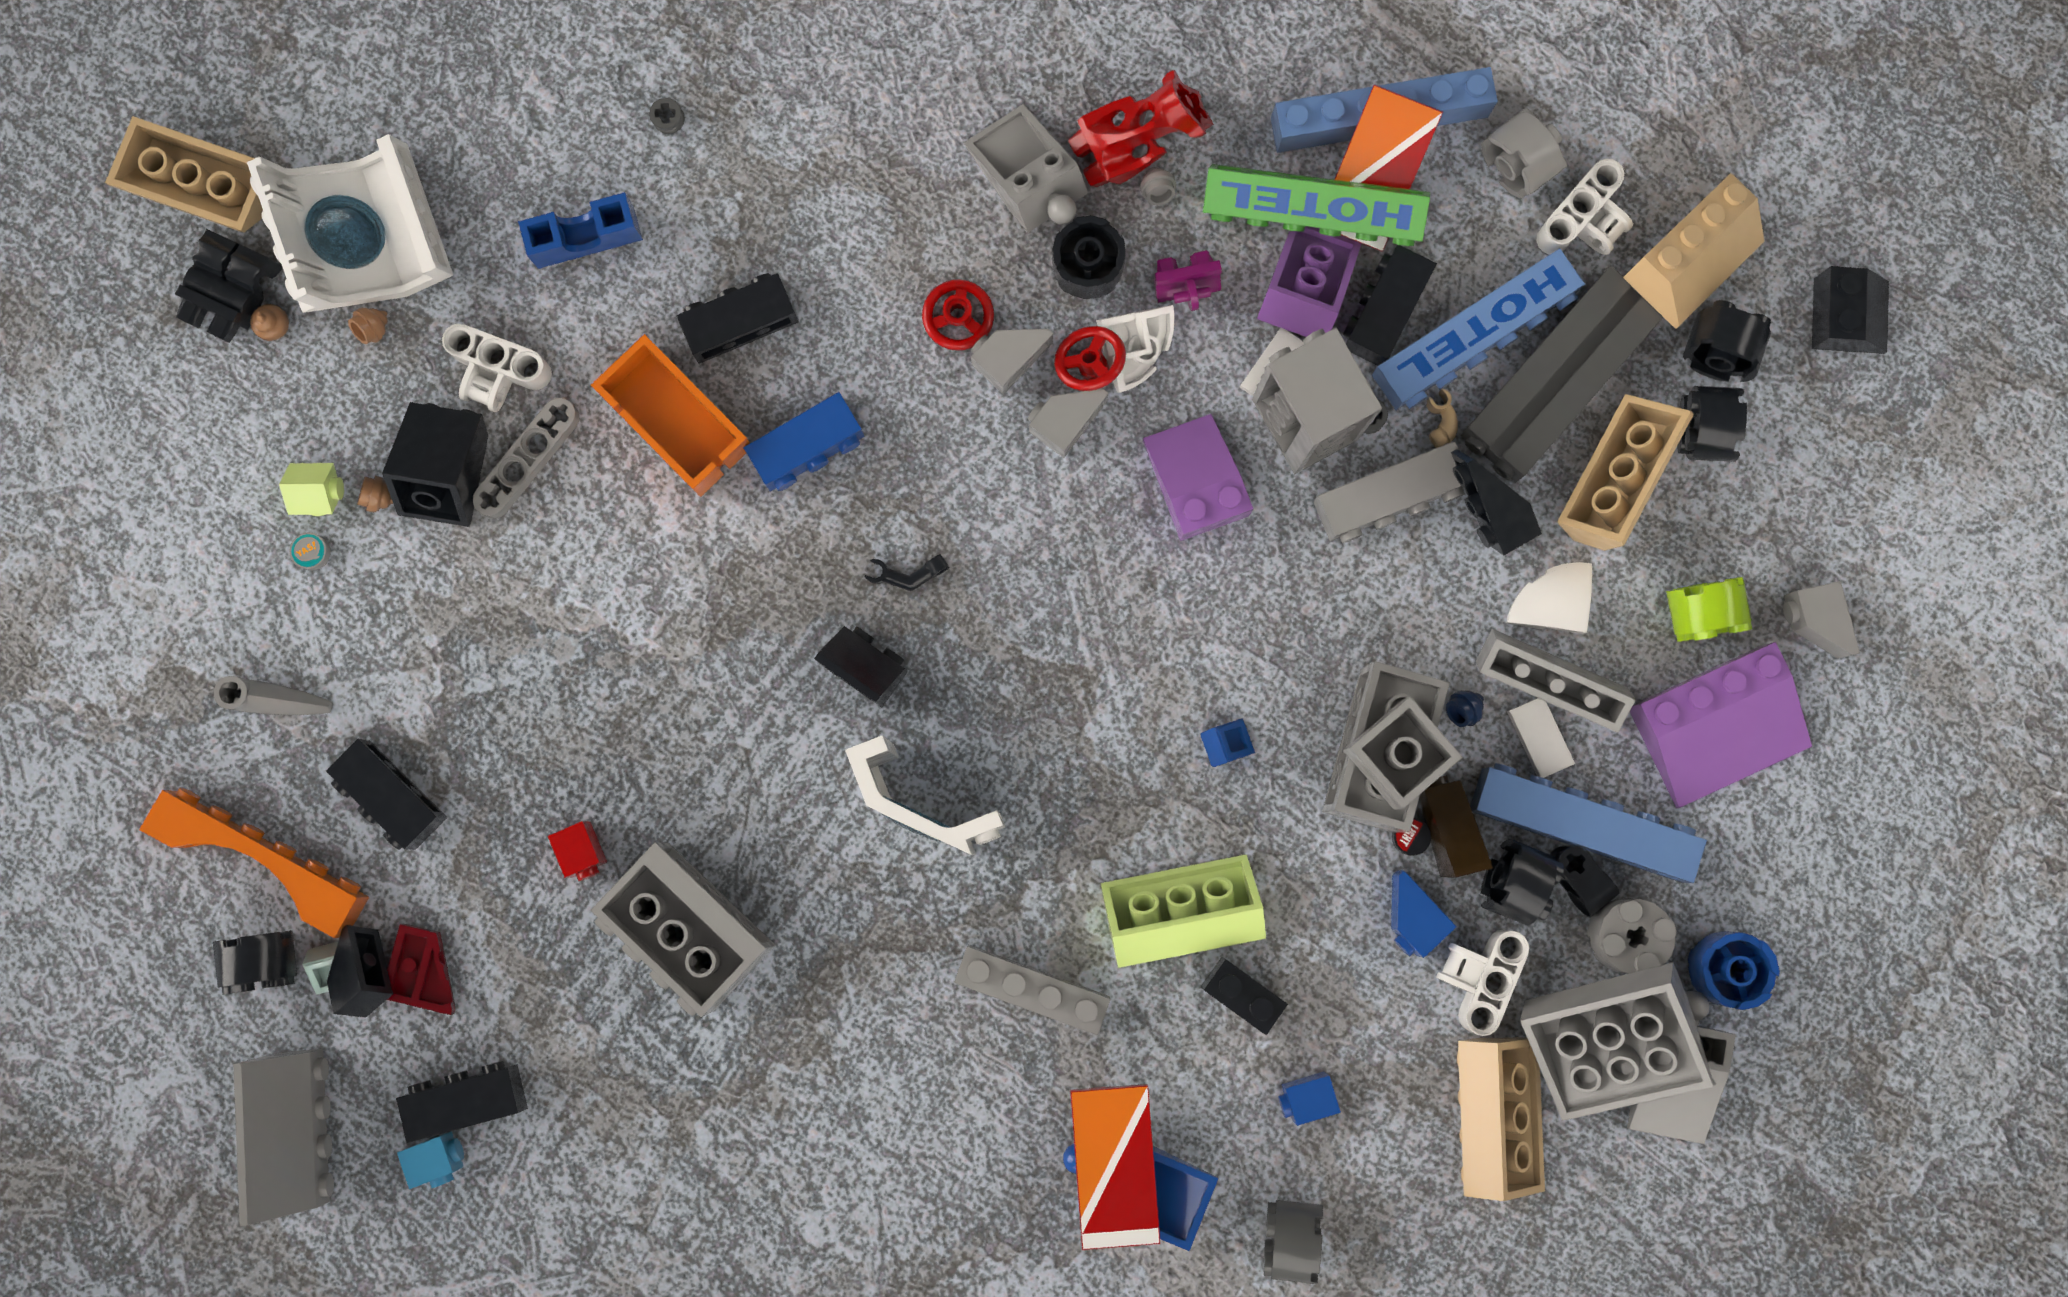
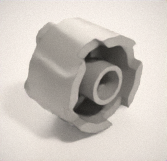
(1524, 153)
(1653, 933)

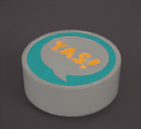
(310, 551)

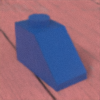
(1416, 917)

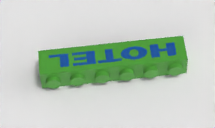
(1316, 203)

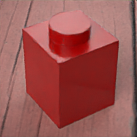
(578, 851)

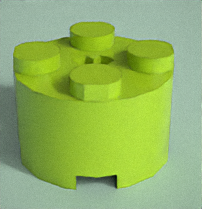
(1709, 609)

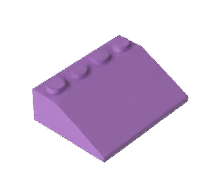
(1723, 724)

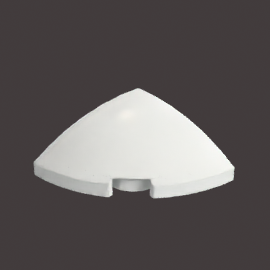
(1144, 337)
(1556, 600)

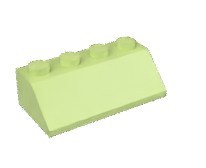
(1183, 911)

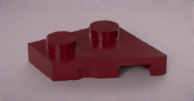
(420, 970)

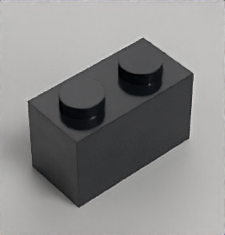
(1244, 995)

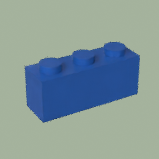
(805, 443)

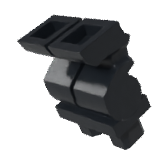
(223, 292)

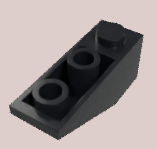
(1502, 514)

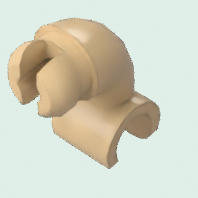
(1448, 427)

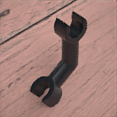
(930, 570)

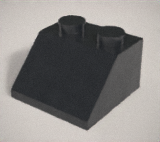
(1850, 311)
(862, 665)

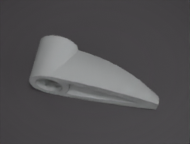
(267, 698)

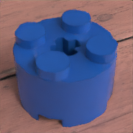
(1752, 978)

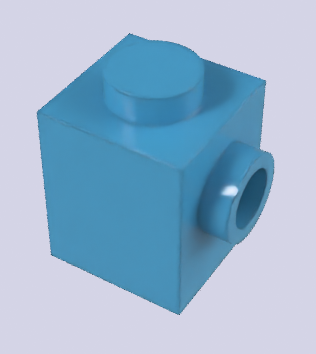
(432, 1161)

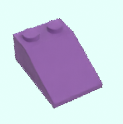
(1309, 281)
(1197, 477)

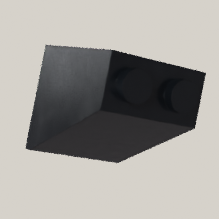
(436, 463)

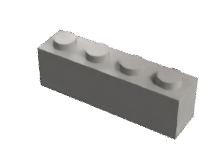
(1389, 493)
(1555, 680)
(1032, 989)

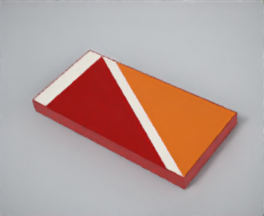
(1388, 145)
(1115, 1166)

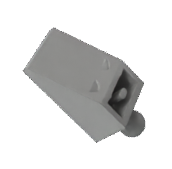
(1028, 169)
(1690, 1113)

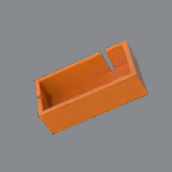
(671, 415)

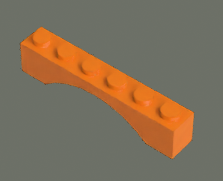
(320, 899)

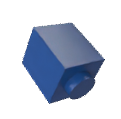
(1309, 1099)

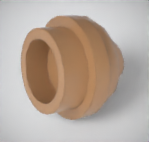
(269, 322)
(368, 324)
(374, 494)

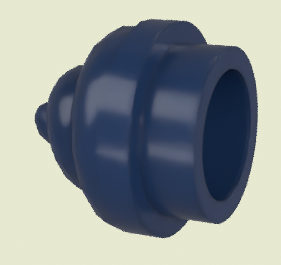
(1465, 708)

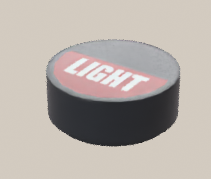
(1415, 841)

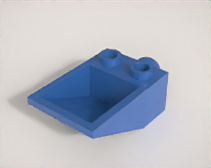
(1181, 1195)

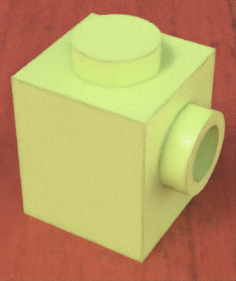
(311, 488)

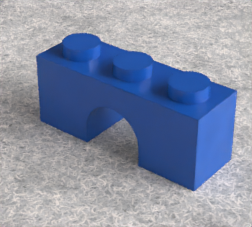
(557, 239)

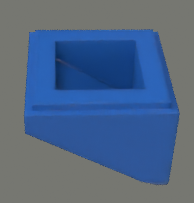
(1227, 742)

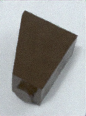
(1453, 830)

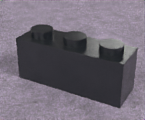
(1388, 304)
(737, 317)
(385, 795)
(461, 1101)

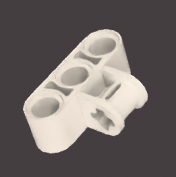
(1599, 216)
(490, 377)
(1469, 972)

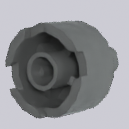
(1296, 1241)

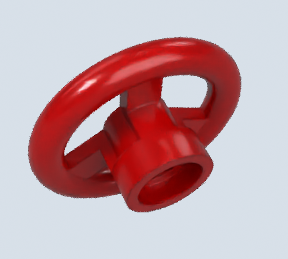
(953, 302)
(1095, 374)

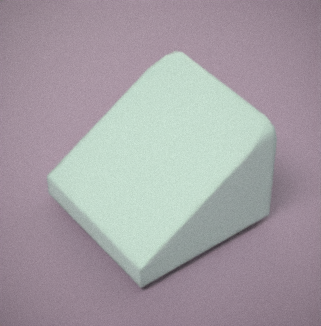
(318, 964)

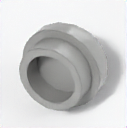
(1158, 186)

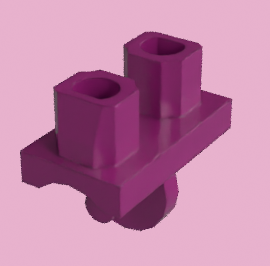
(1188, 282)

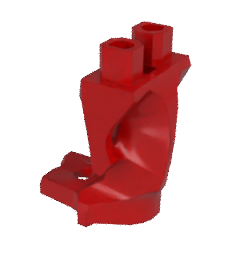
(1174, 110)

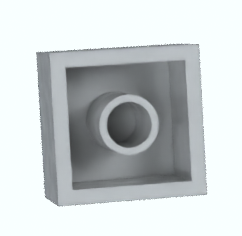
(1402, 753)

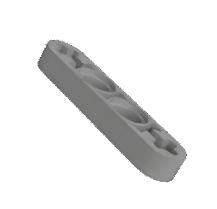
(521, 454)

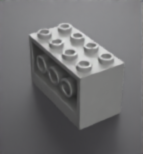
(1318, 401)
(1376, 693)
(704, 914)

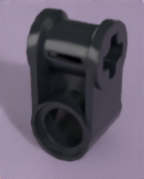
(1586, 883)

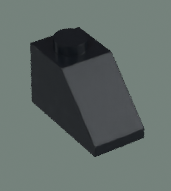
(358, 973)

